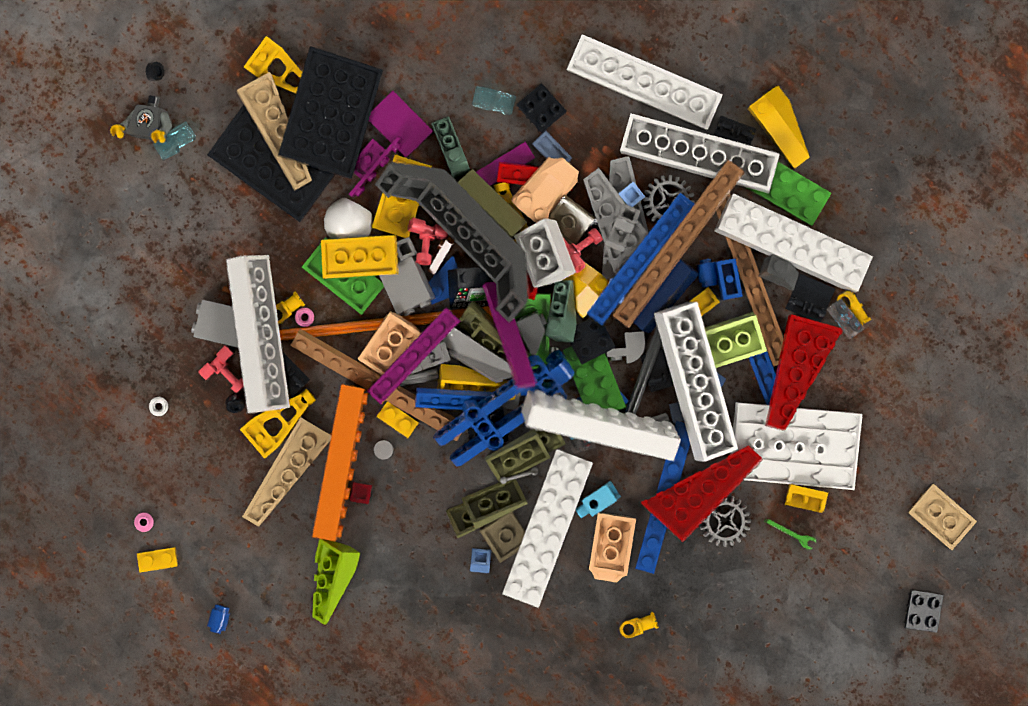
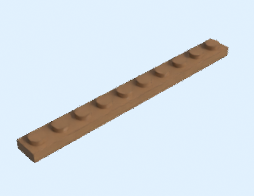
(678, 243)
(756, 294)
(366, 378)

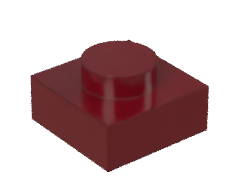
(361, 493)

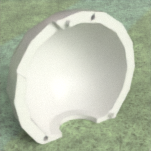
(347, 220)

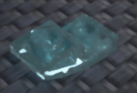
(493, 100)
(176, 138)

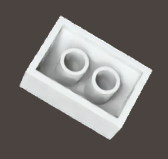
(545, 253)

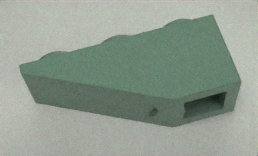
(451, 147)
(562, 313)

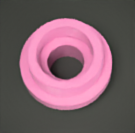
(300, 312)
(150, 522)

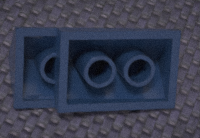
(666, 295)

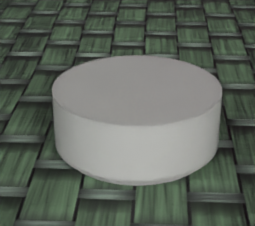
(383, 450)

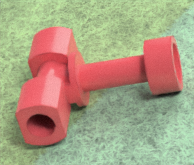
(427, 234)
(574, 250)
(218, 366)

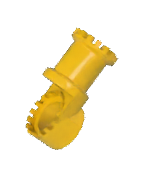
(289, 306)
(855, 307)
(640, 625)

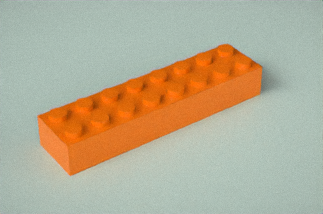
(339, 463)

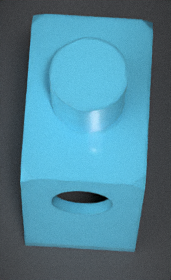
(604, 496)

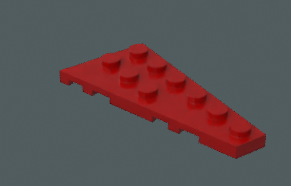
(800, 361)
(696, 497)

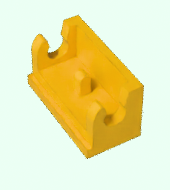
(806, 498)

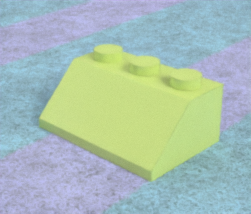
(735, 339)

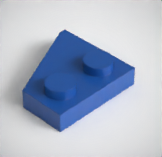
(439, 282)

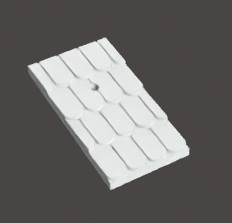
(813, 450)

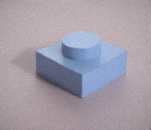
(631, 195)

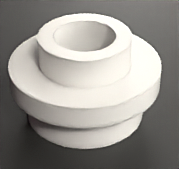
(152, 406)

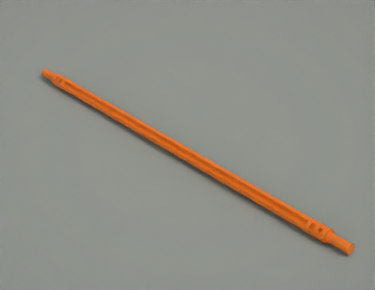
(366, 325)

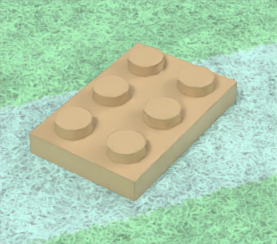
(942, 516)

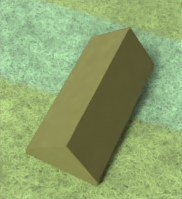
(492, 203)
(483, 329)
(524, 452)
(485, 507)

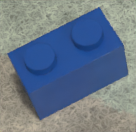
(728, 279)

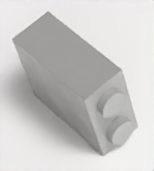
(408, 287)
(215, 323)

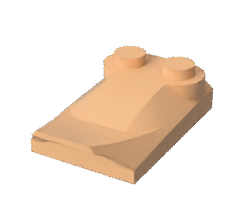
(546, 188)
(388, 343)
(611, 546)

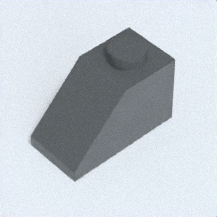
(779, 272)
(532, 329)

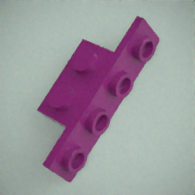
(369, 162)

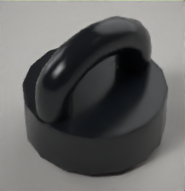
(154, 71)
(235, 403)

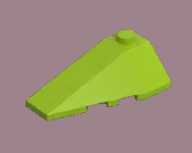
(334, 571)

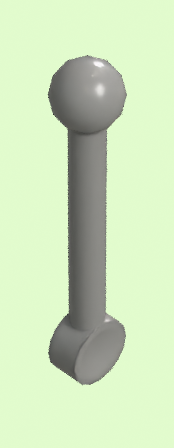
(534, 471)

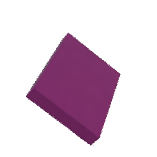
(395, 118)

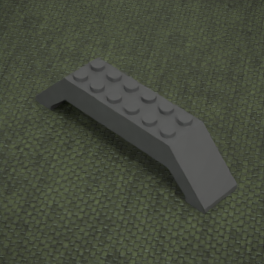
(467, 225)

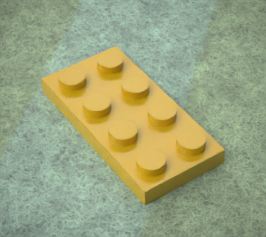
(396, 212)
(359, 257)

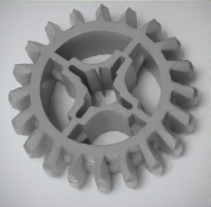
(659, 186)
(738, 530)

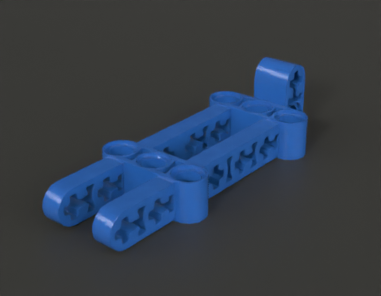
(558, 372)

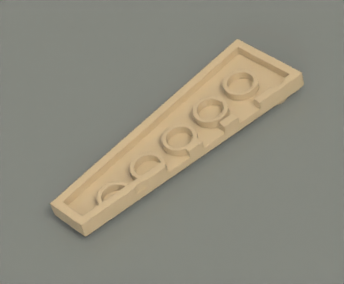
(269, 115)
(293, 460)

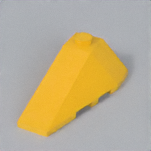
(779, 122)
(587, 288)
(463, 378)

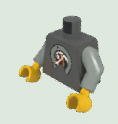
(145, 122)

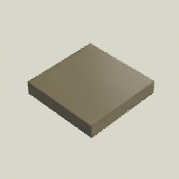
(571, 219)
(504, 536)

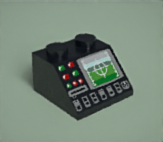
(466, 286)

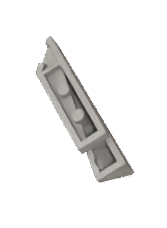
(476, 356)

